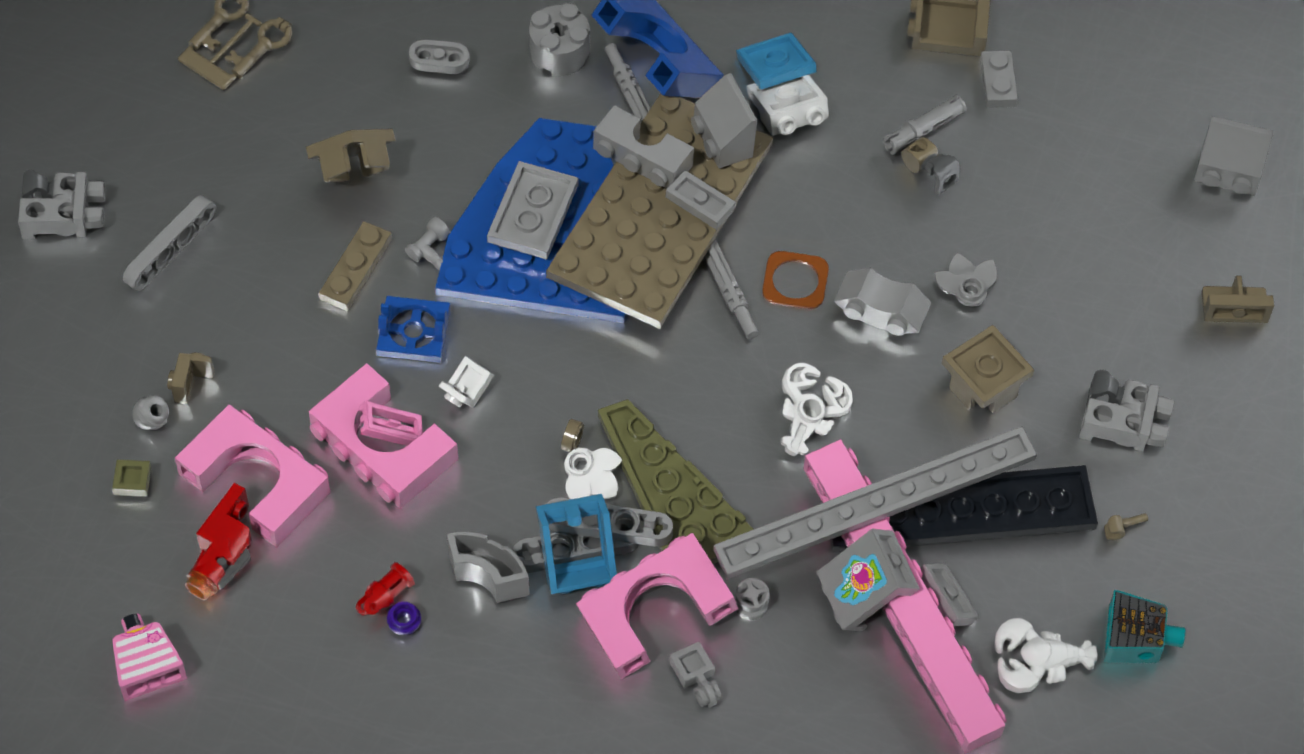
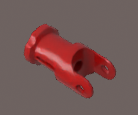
(382, 593)

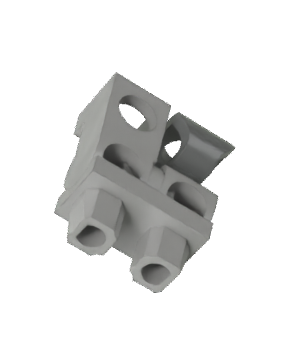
(62, 207)
(1131, 419)

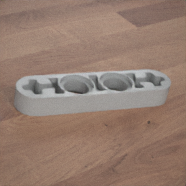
(169, 243)
(616, 513)
(576, 551)

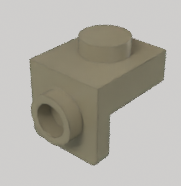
(187, 368)

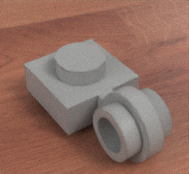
(693, 667)

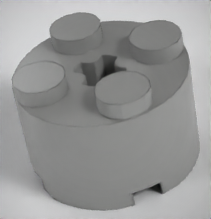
(559, 39)

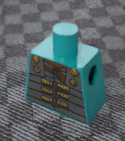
(1138, 630)

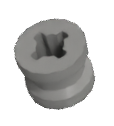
(755, 591)

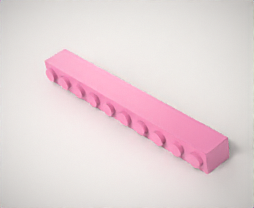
(916, 618)

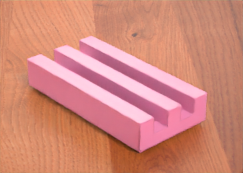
(391, 429)

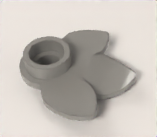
(966, 277)

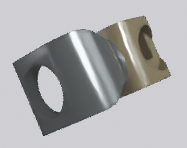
(924, 155)

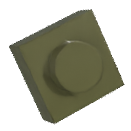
(131, 478)

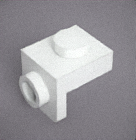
(467, 383)

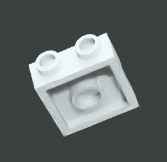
(790, 105)

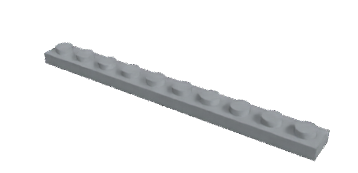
(874, 502)

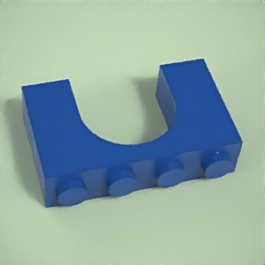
(681, 66)

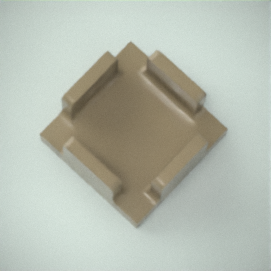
(336, 150)
(986, 370)

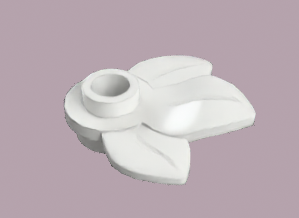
(595, 477)

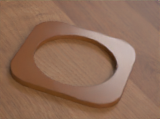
(810, 302)

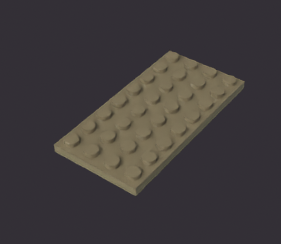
(633, 241)

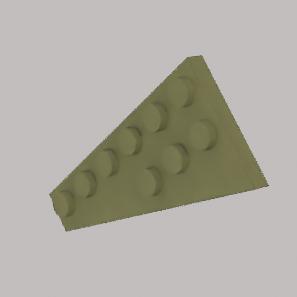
(669, 482)

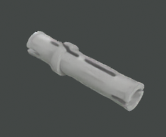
(918, 128)

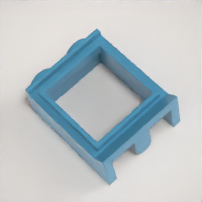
(580, 573)

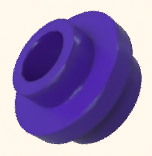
(404, 609)

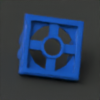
(430, 352)

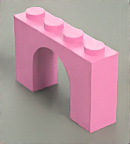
(236, 437)
(396, 474)
(679, 565)

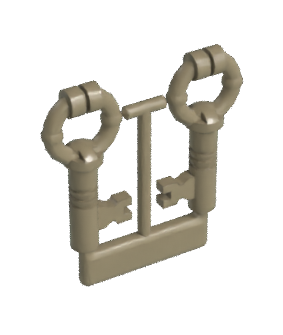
(215, 74)

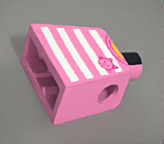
(145, 658)

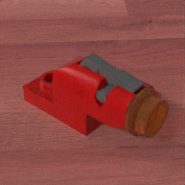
(223, 545)

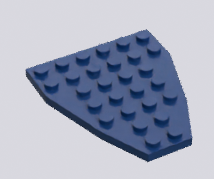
(509, 277)

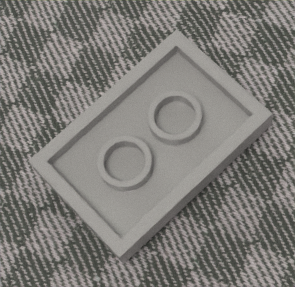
(532, 210)

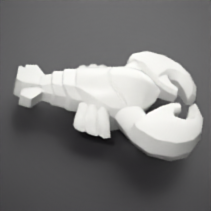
(808, 408)
(1041, 654)

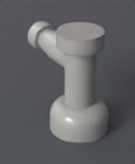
(421, 248)

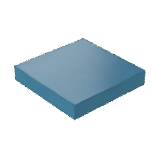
(776, 61)

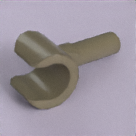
(1115, 527)

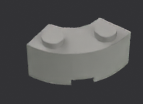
(882, 302)
(489, 564)

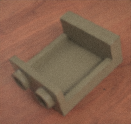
(949, 26)

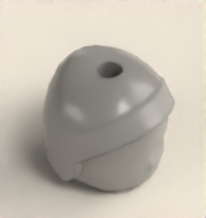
(150, 412)

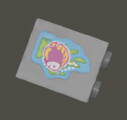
(866, 578)

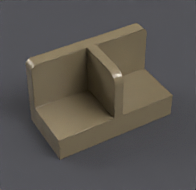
(1236, 303)

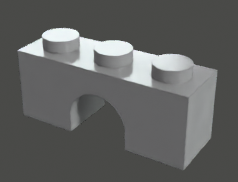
(661, 163)

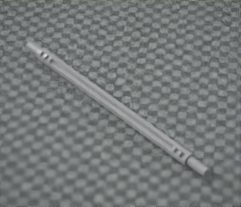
(714, 257)

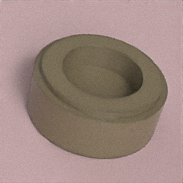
(572, 435)

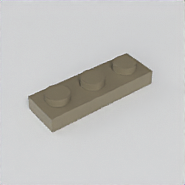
(355, 266)

